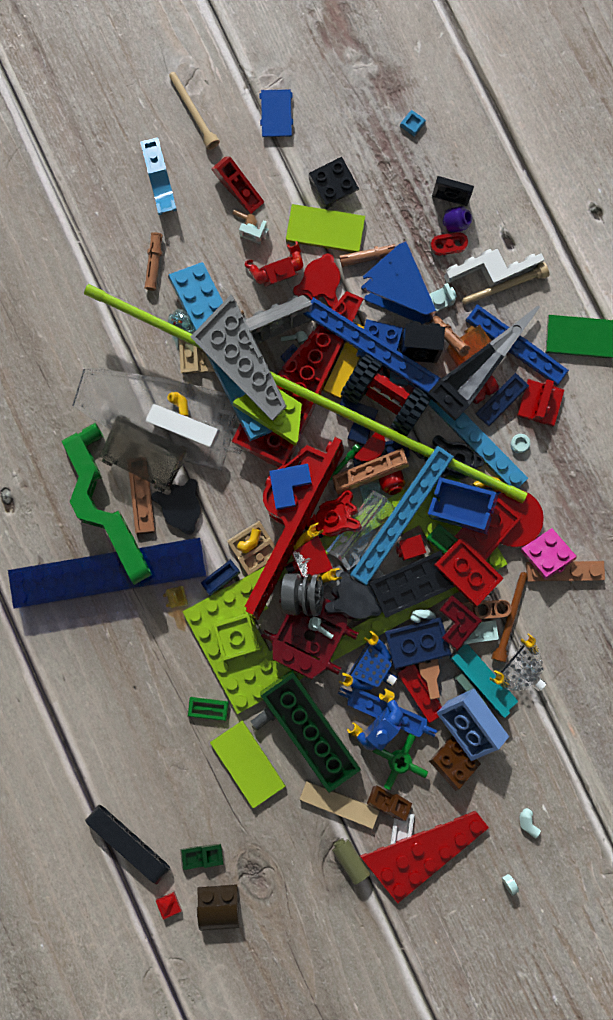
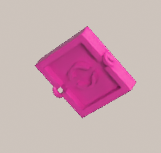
(548, 554)

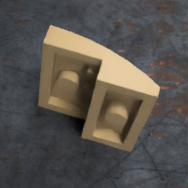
(193, 359)
(258, 556)

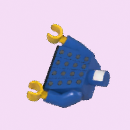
(371, 666)
(383, 728)

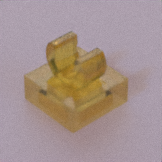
(176, 597)

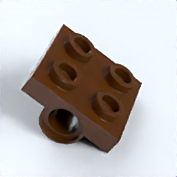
(454, 764)

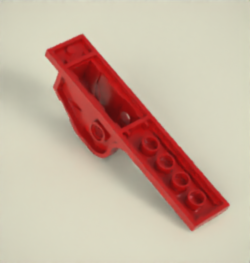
(294, 518)

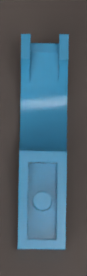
(158, 175)

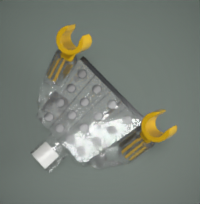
(522, 668)

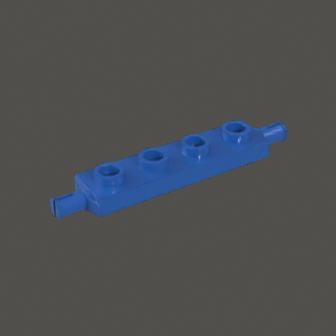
(374, 706)

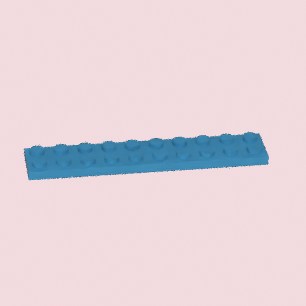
(199, 302)

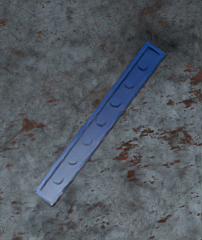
(372, 346)

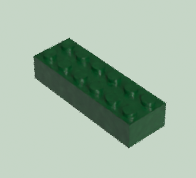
(310, 731)

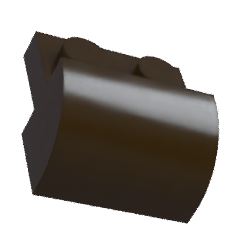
(218, 907)

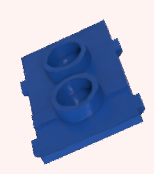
(276, 113)

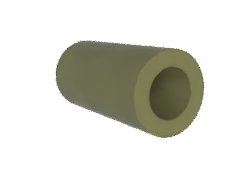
(350, 861)

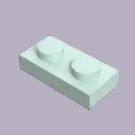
(484, 632)

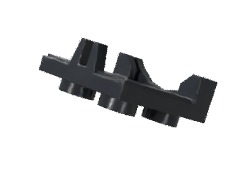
(333, 181)

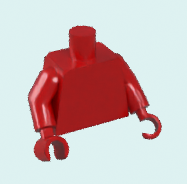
(278, 270)

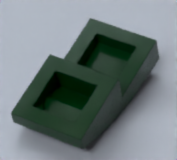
(201, 856)

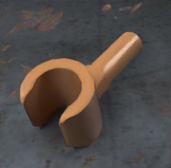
(250, 219)

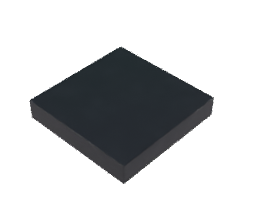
(452, 191)

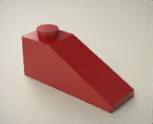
(237, 184)

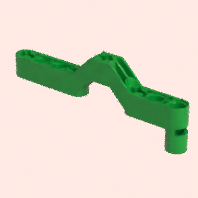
(87, 511)

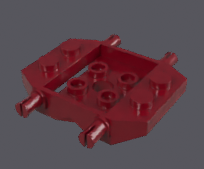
(293, 632)

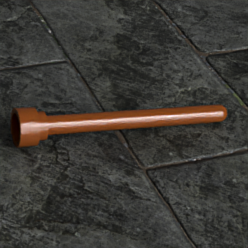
(500, 653)

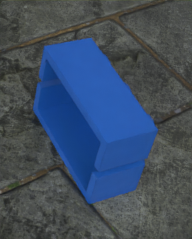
(463, 505)

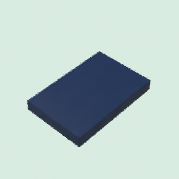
(417, 643)

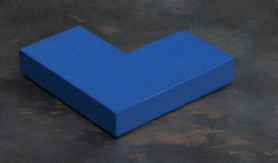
(285, 480)

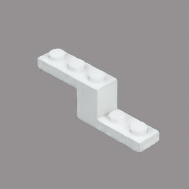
(493, 267)

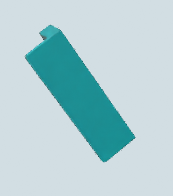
(478, 674)

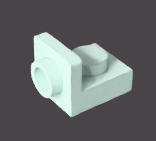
(252, 233)
(443, 297)

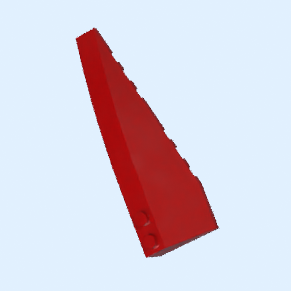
(309, 368)

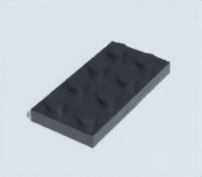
(410, 585)

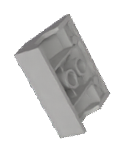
(279, 318)

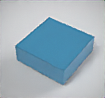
(412, 123)

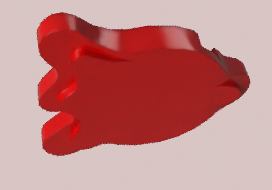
(320, 280)
(336, 516)

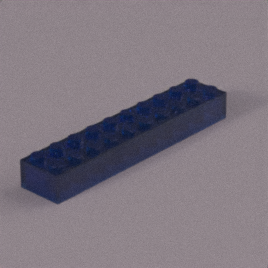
(105, 574)

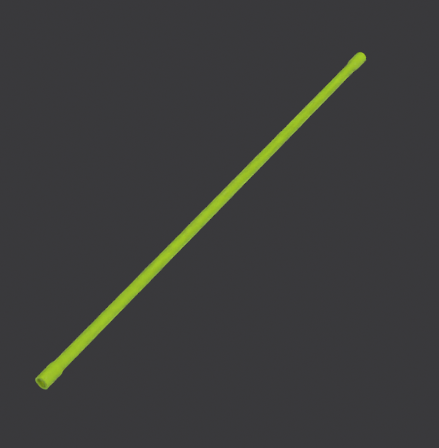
(510, 491)

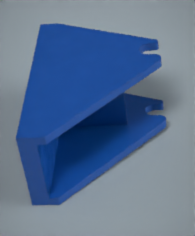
(399, 287)

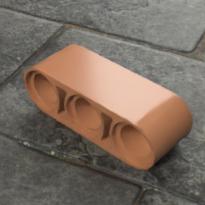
(491, 608)

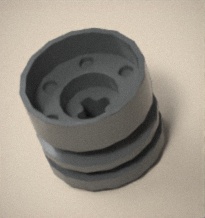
(302, 594)

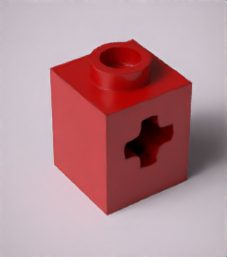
(410, 547)

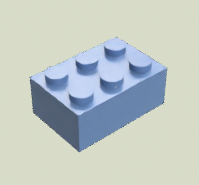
(473, 724)

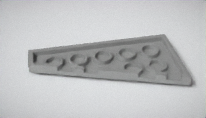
(232, 347)

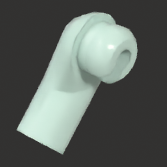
(420, 613)
(526, 823)

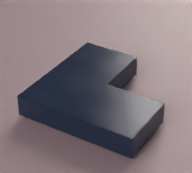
(359, 433)

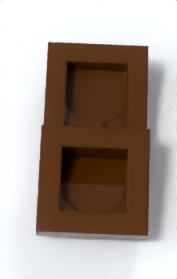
(389, 804)

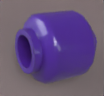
(457, 219)

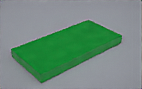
(579, 336)

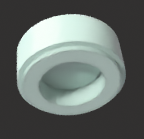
(520, 443)
(510, 884)

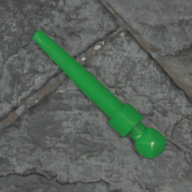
(350, 455)

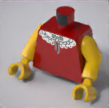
(311, 557)

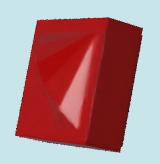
(168, 905)

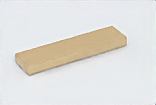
(339, 804)

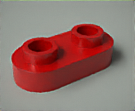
(448, 243)

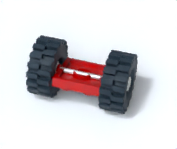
(383, 391)

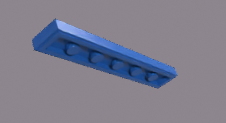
(521, 348)

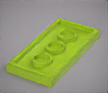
(325, 228)
(247, 764)

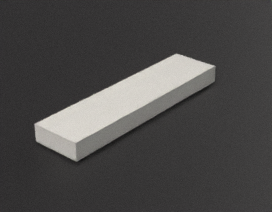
(183, 425)

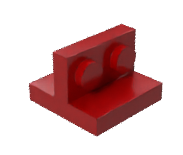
(541, 402)

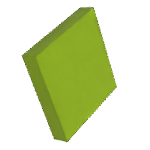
(236, 637)

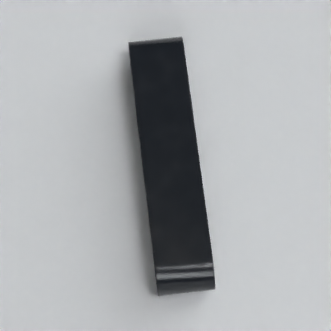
(127, 844)

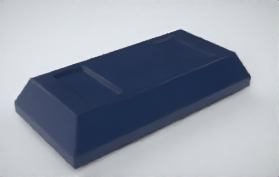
(220, 577)

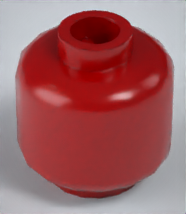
(393, 483)

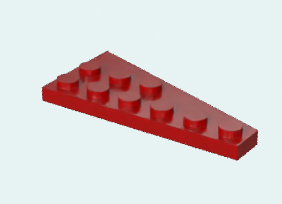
(416, 858)

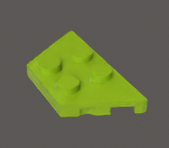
(285, 425)

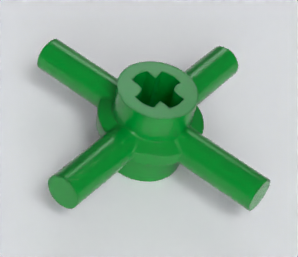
(408, 765)

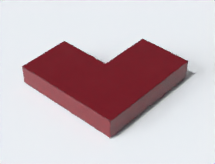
(463, 622)

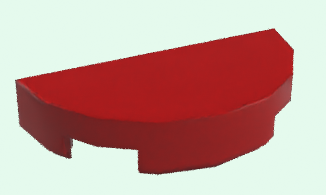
(372, 449)

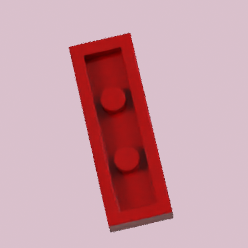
(419, 691)

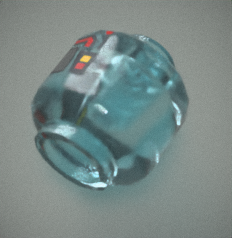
(181, 320)

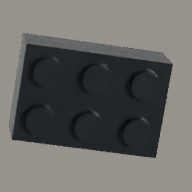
(422, 342)

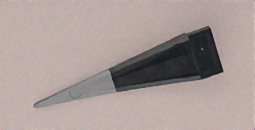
(461, 386)

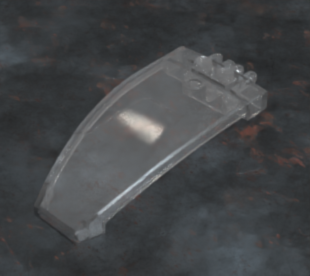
(111, 393)

